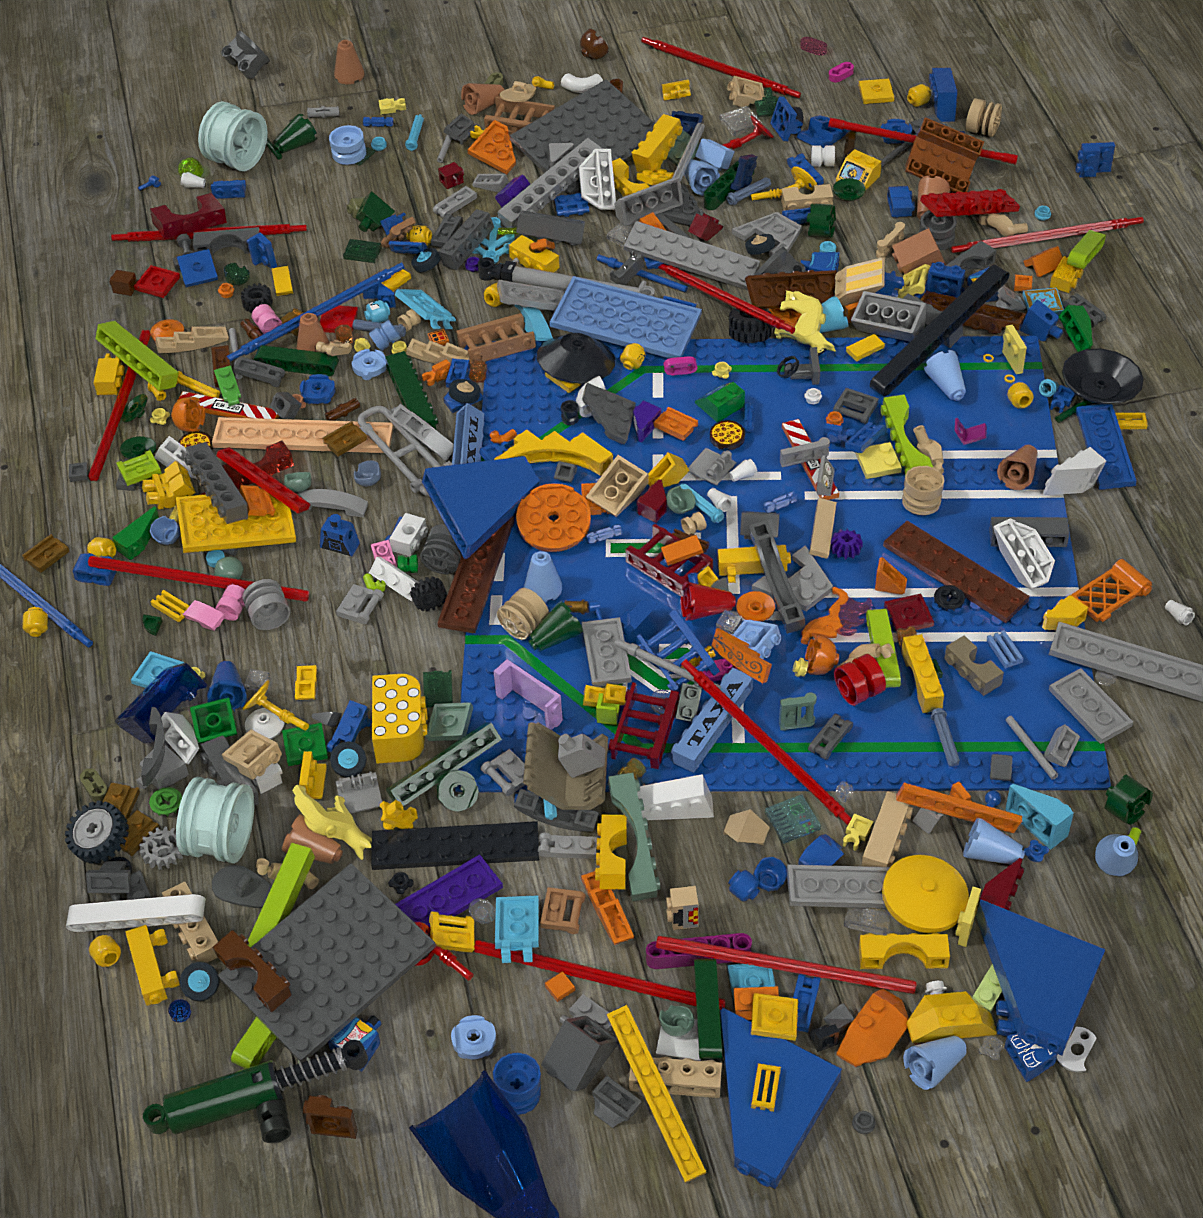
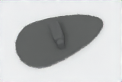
(240, 886)

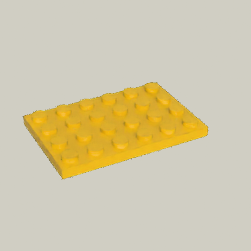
(205, 530)

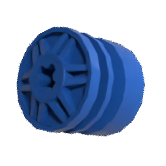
(519, 1081)

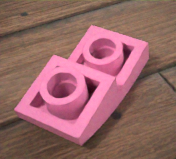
(383, 550)
(205, 615)

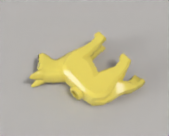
(809, 324)
(333, 823)

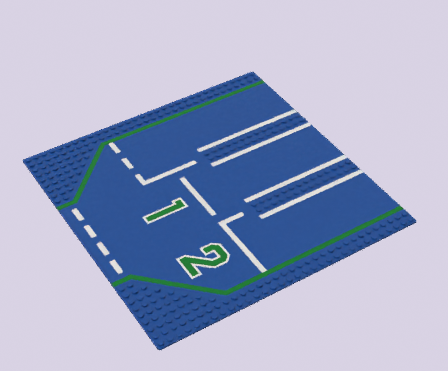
(889, 732)

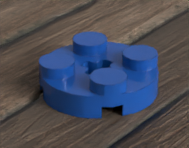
(896, 125)
(323, 395)

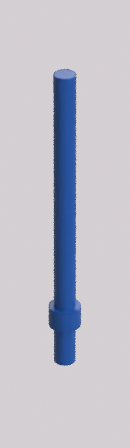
(614, 263)

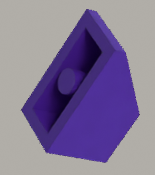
(644, 419)

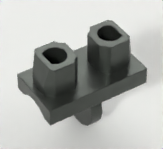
(688, 702)

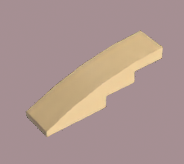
(198, 338)
(435, 352)

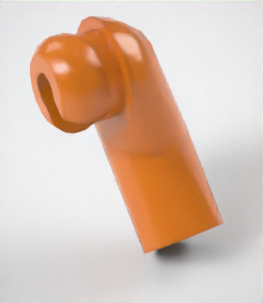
(508, 436)

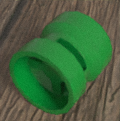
(408, 564)

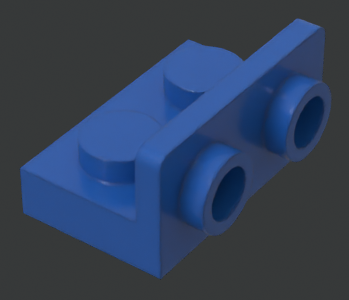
(229, 189)
(261, 251)

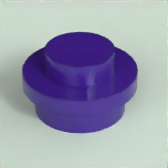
(472, 263)

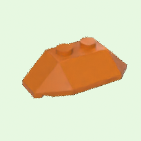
(874, 1029)

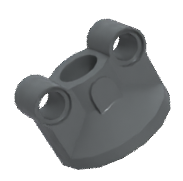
(245, 54)
(780, 262)

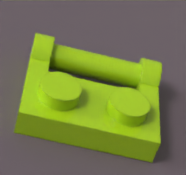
(138, 468)

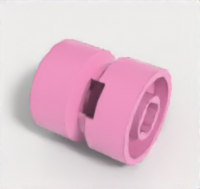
(265, 318)
(231, 602)

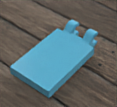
(426, 307)
(517, 926)

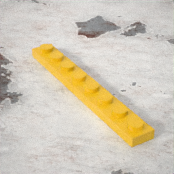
(656, 1094)

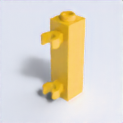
(745, 561)
(146, 964)

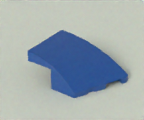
(820, 133)

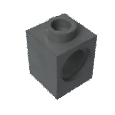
(285, 405)

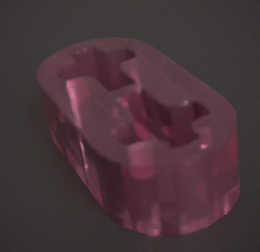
(813, 46)

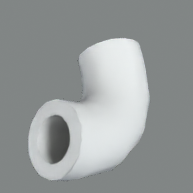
(580, 85)
(585, 410)

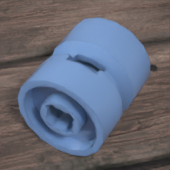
(384, 335)

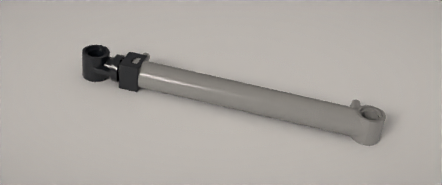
(513, 273)

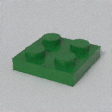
(298, 741)

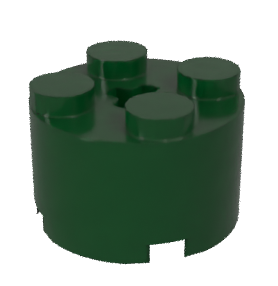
(821, 220)
(1128, 799)

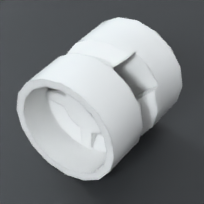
(823, 156)

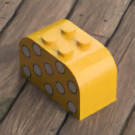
(398, 718)

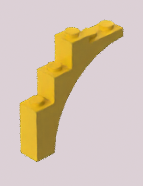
(555, 448)

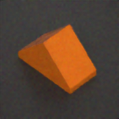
(889, 578)

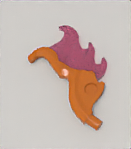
(841, 618)

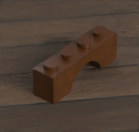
(235, 953)

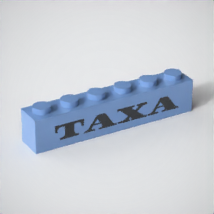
(468, 435)
(710, 722)

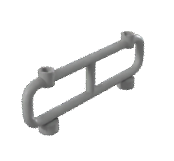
(416, 484)

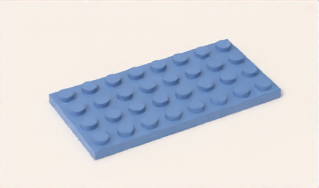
(626, 317)

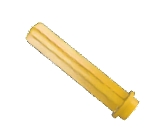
(197, 386)

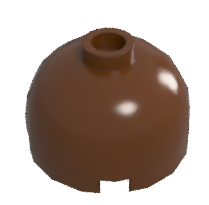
(593, 46)

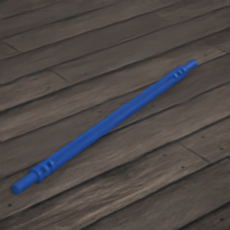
(318, 310)
(38, 601)

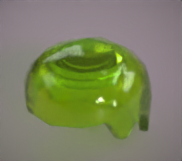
(190, 165)

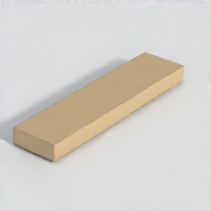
(822, 528)

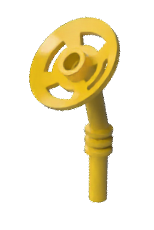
(802, 180)
(284, 715)

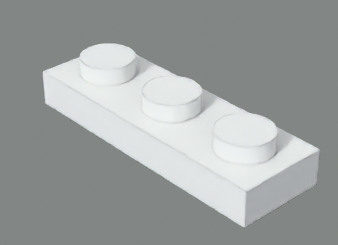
(393, 577)

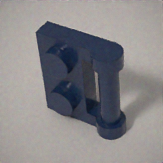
(744, 172)

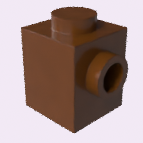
(123, 282)

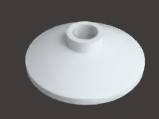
(269, 728)

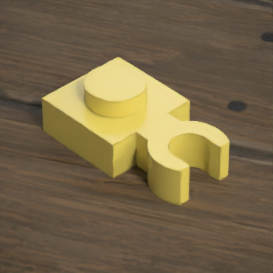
(390, 106)
(857, 829)

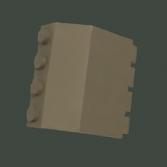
(549, 778)

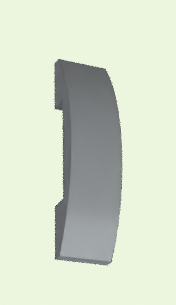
(335, 500)

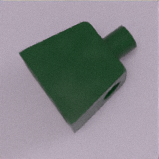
(372, 212)

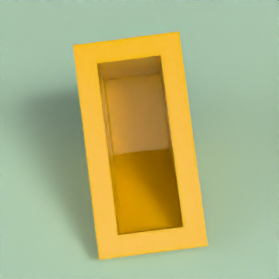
(669, 470)

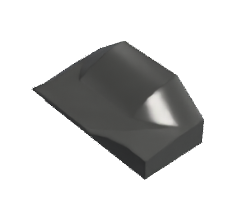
(614, 1102)

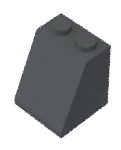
(579, 1052)

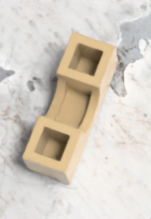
(793, 199)

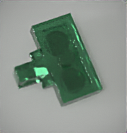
(767, 105)

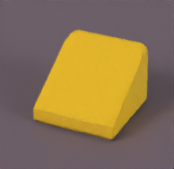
(707, 577)

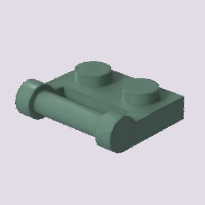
(791, 712)

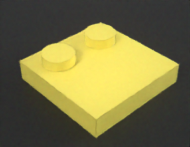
(1014, 349)
(879, 461)
(967, 918)

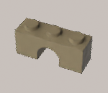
(981, 676)

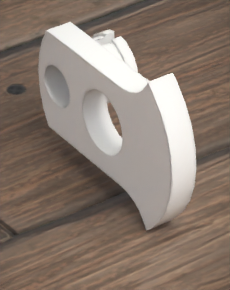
(1076, 1062)

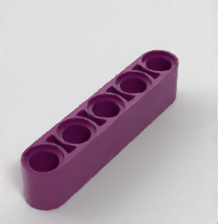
(668, 959)

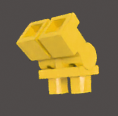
(167, 486)

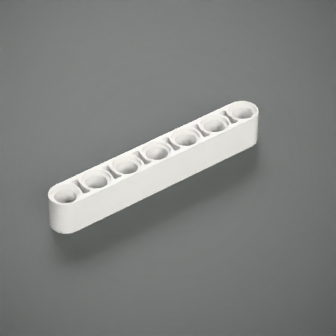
(136, 913)

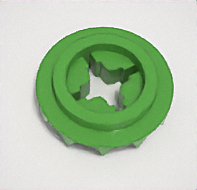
(168, 794)

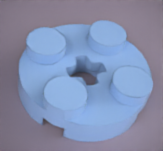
(367, 371)
(473, 1049)

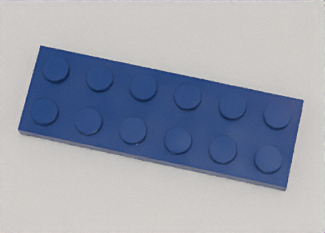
(1104, 436)

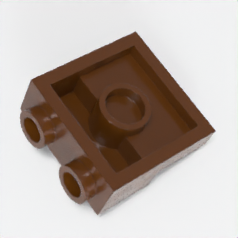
(329, 1120)

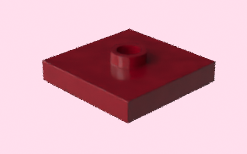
(909, 612)

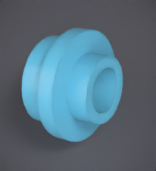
(378, 143)
(1042, 213)

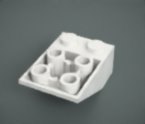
(1075, 473)

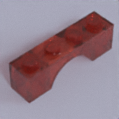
(275, 460)

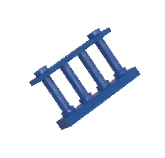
(686, 637)

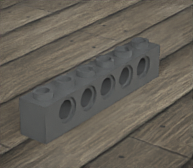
(216, 483)

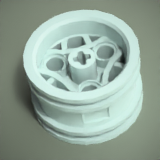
(232, 136)
(215, 819)

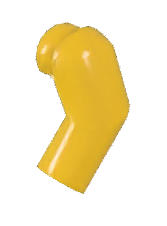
(540, 82)

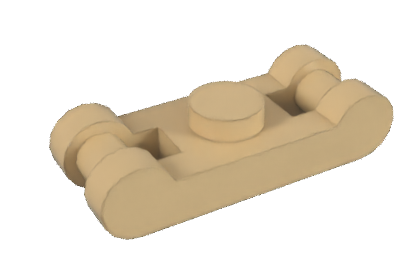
(896, 236)
(334, 348)

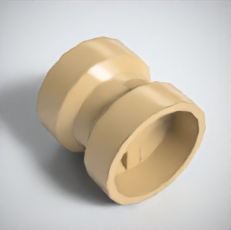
(409, 319)
(694, 523)

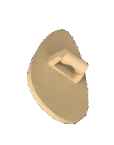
(519, 92)

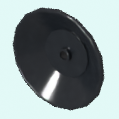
(575, 358)
(1102, 376)

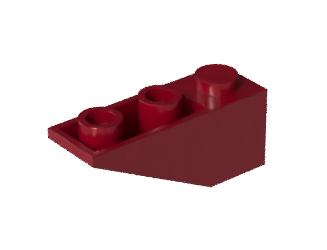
(1003, 886)

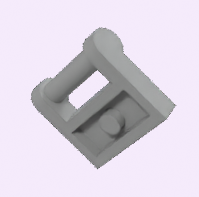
(354, 602)
(511, 767)

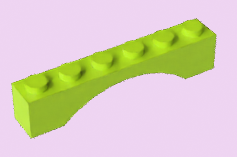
(896, 415)

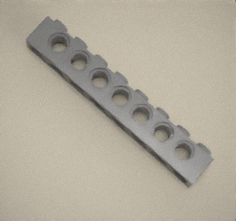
(548, 185)

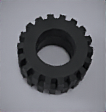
(748, 328)

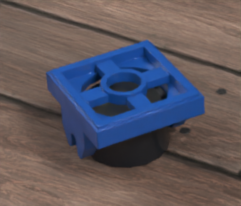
(788, 118)

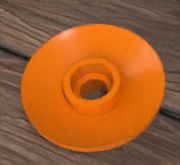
(166, 328)
(755, 606)

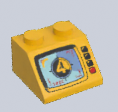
(860, 167)

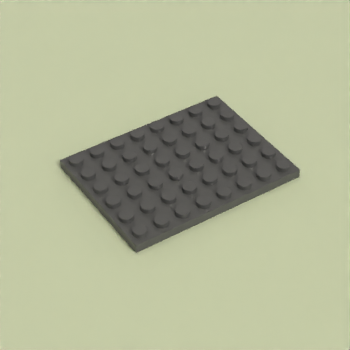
(596, 114)
(338, 958)

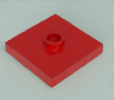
(157, 281)
(338, 316)

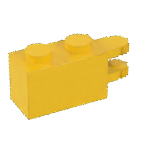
(108, 375)

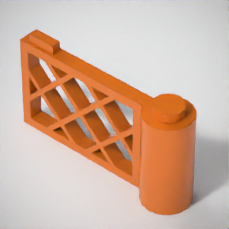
(1126, 579)

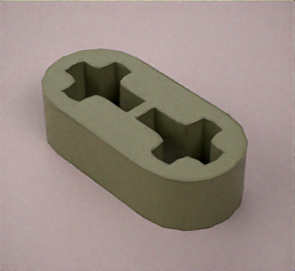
(495, 78)
(91, 786)

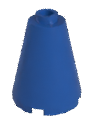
(227, 684)

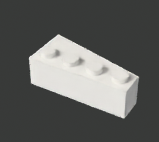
(677, 799)

